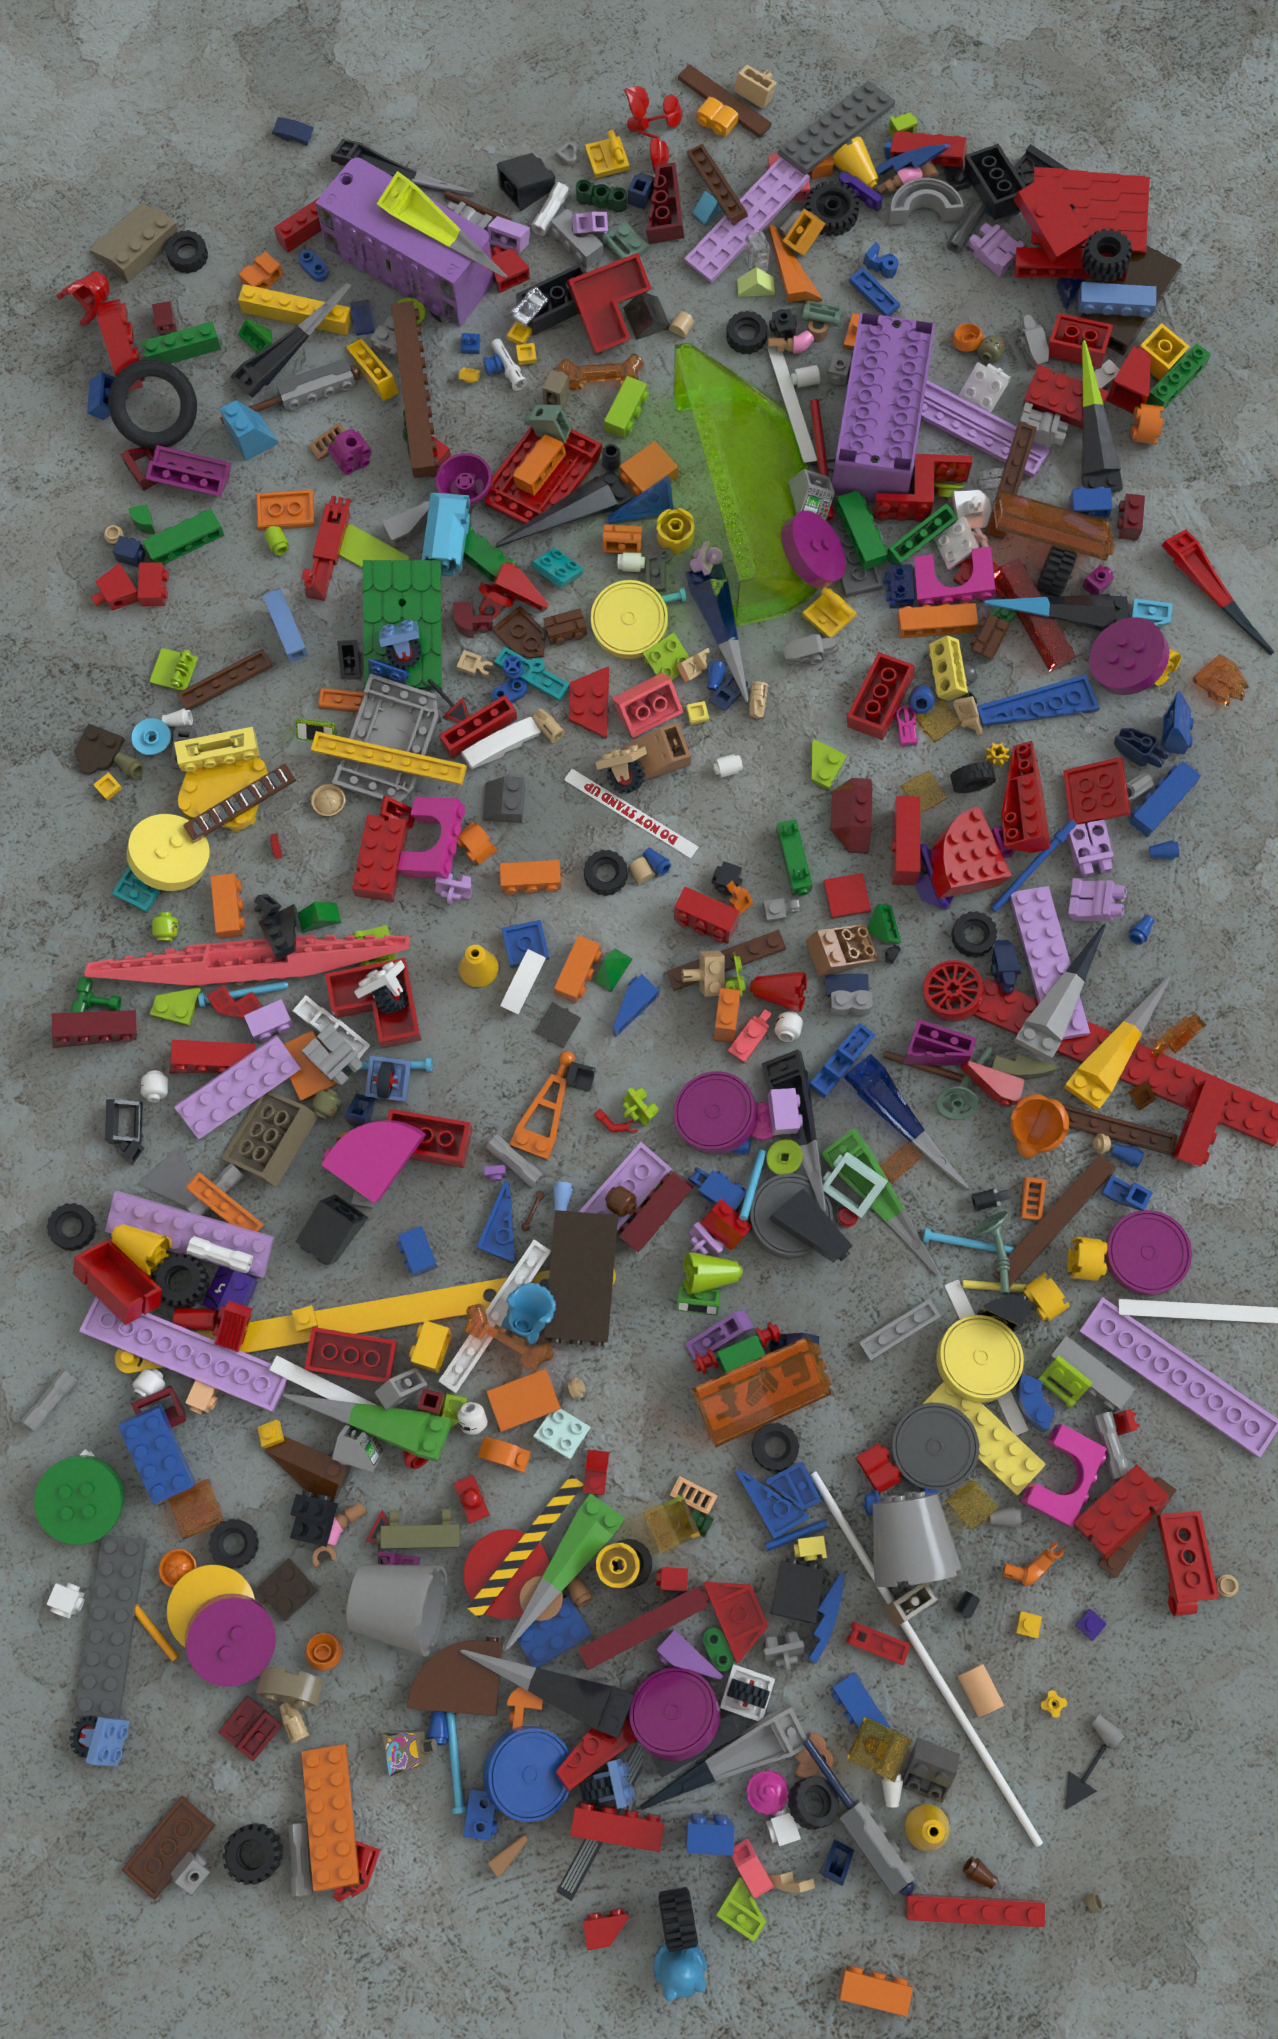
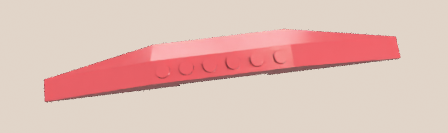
(246, 960)

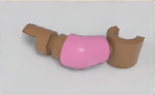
(907, 174)
(801, 342)
(339, 1523)

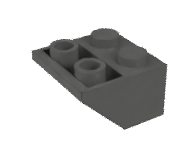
(930, 1770)

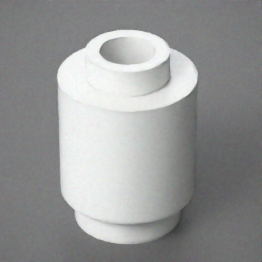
(631, 562)
(727, 765)

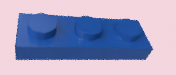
(874, 292)

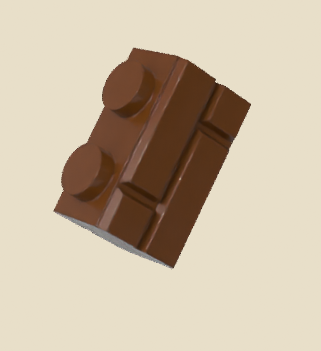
(565, 627)
(989, 637)

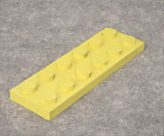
(998, 1446)

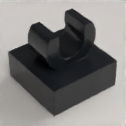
(266, 903)
(131, 1151)

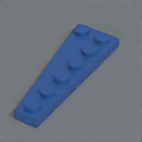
(1045, 702)

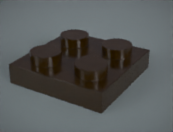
(287, 1589)

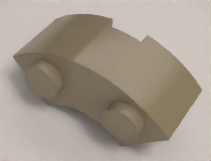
(282, 1686)

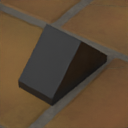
(349, 659)

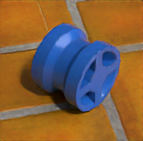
(492, 365)
(513, 662)

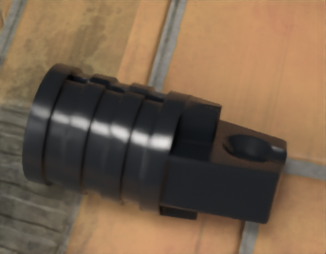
(989, 1198)

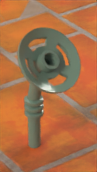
(958, 1097)
(992, 1227)

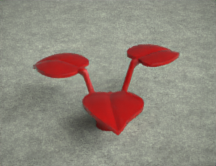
(638, 103)

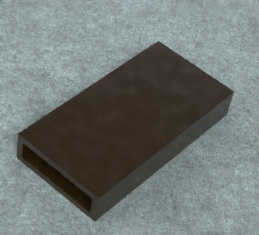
(1143, 270)
(582, 1277)

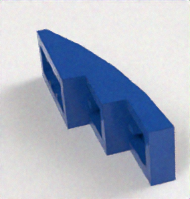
(917, 157)
(841, 1060)
(829, 1609)

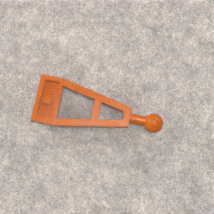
(530, 1141)

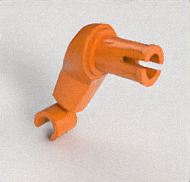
(1031, 1573)

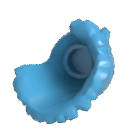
(529, 1311)
(680, 1972)

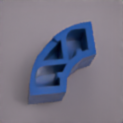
(1032, 1404)

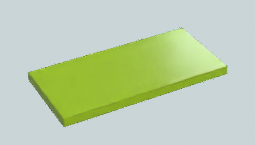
(362, 546)

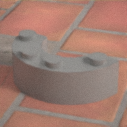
(928, 194)

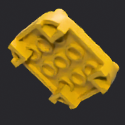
(210, 786)

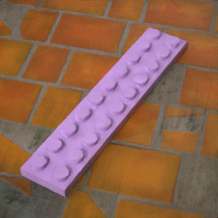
(188, 1355)
(1180, 1377)

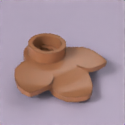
(807, 1765)

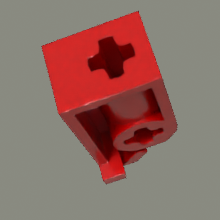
(367, 1862)

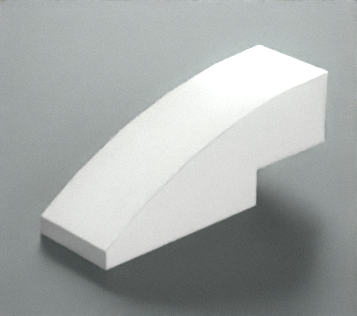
(523, 981)

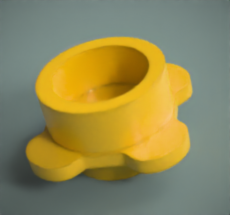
(1047, 1703)

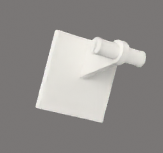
(985, 386)
(958, 541)

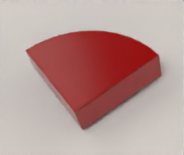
(276, 847)

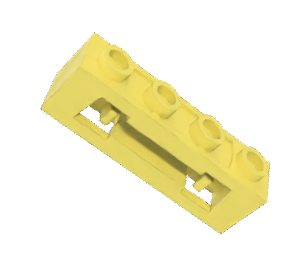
(217, 749)

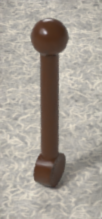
(539, 1196)

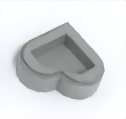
(567, 154)

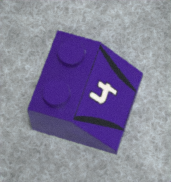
(229, 1286)

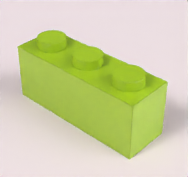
(626, 407)

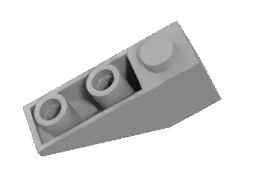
(405, 526)

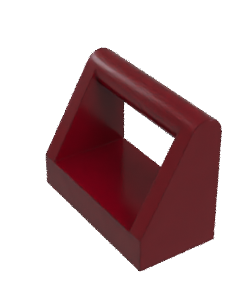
(129, 458)
(175, 1414)

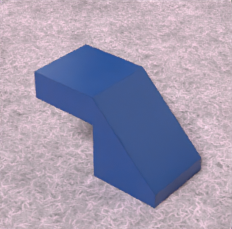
(1128, 1195)

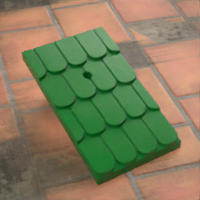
(398, 593)

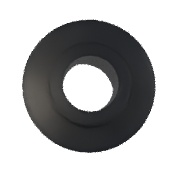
(611, 457)

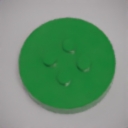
(79, 1499)

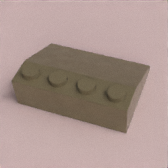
(135, 241)
(270, 1137)

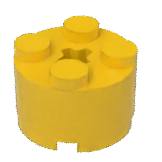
(675, 530)
(1087, 1258)
(1046, 1297)
(613, 1553)

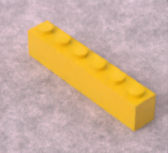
(292, 309)

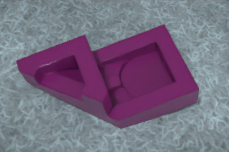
(398, 1559)

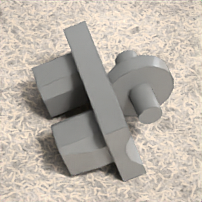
(786, 1653)

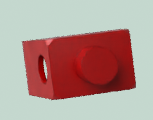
(512, 265)
(115, 589)

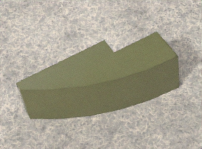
(1023, 1067)

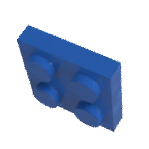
(524, 937)

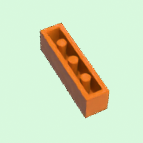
(937, 620)

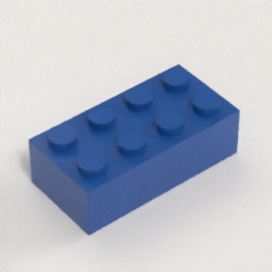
(157, 1453)
(709, 1834)

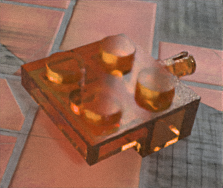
(1179, 1035)

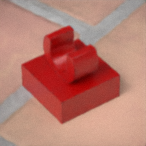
(1125, 1422)

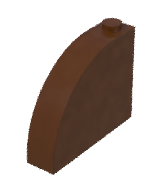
(457, 1682)

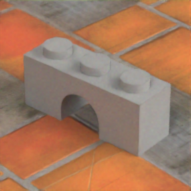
(585, 249)

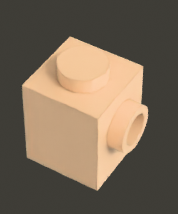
(202, 1397)

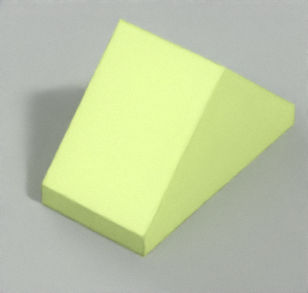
(755, 284)

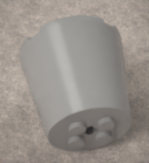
(912, 1540)
(398, 1605)

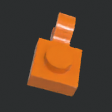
(741, 898)

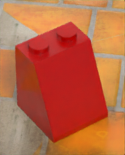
(1132, 382)

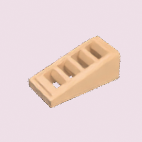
(712, 1497)

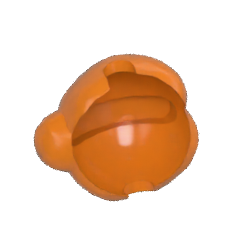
(1038, 1125)

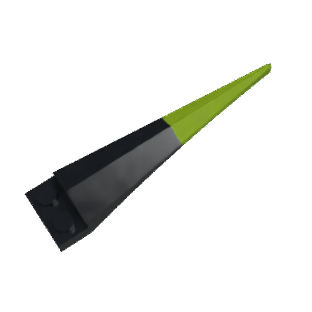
(1099, 454)

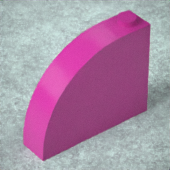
(373, 1156)

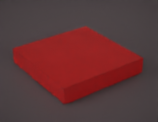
(847, 895)

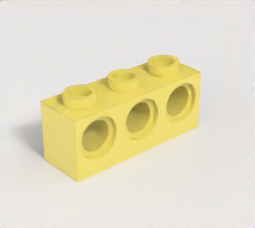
(948, 668)

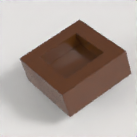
(1142, 1095)

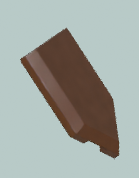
(521, 634)

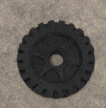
(843, 204)

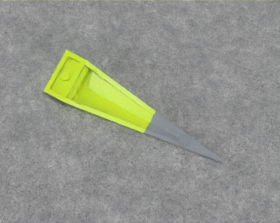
(415, 208)

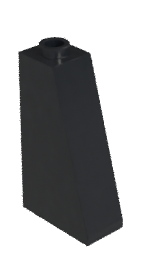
(812, 1226)

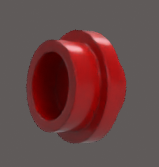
(846, 1217)

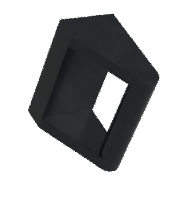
(112, 1121)

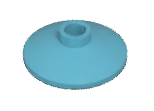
(145, 731)

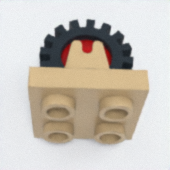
(624, 769)

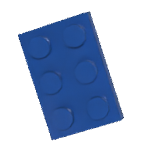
(552, 1637)

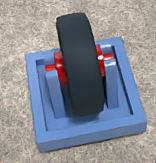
(388, 1078)

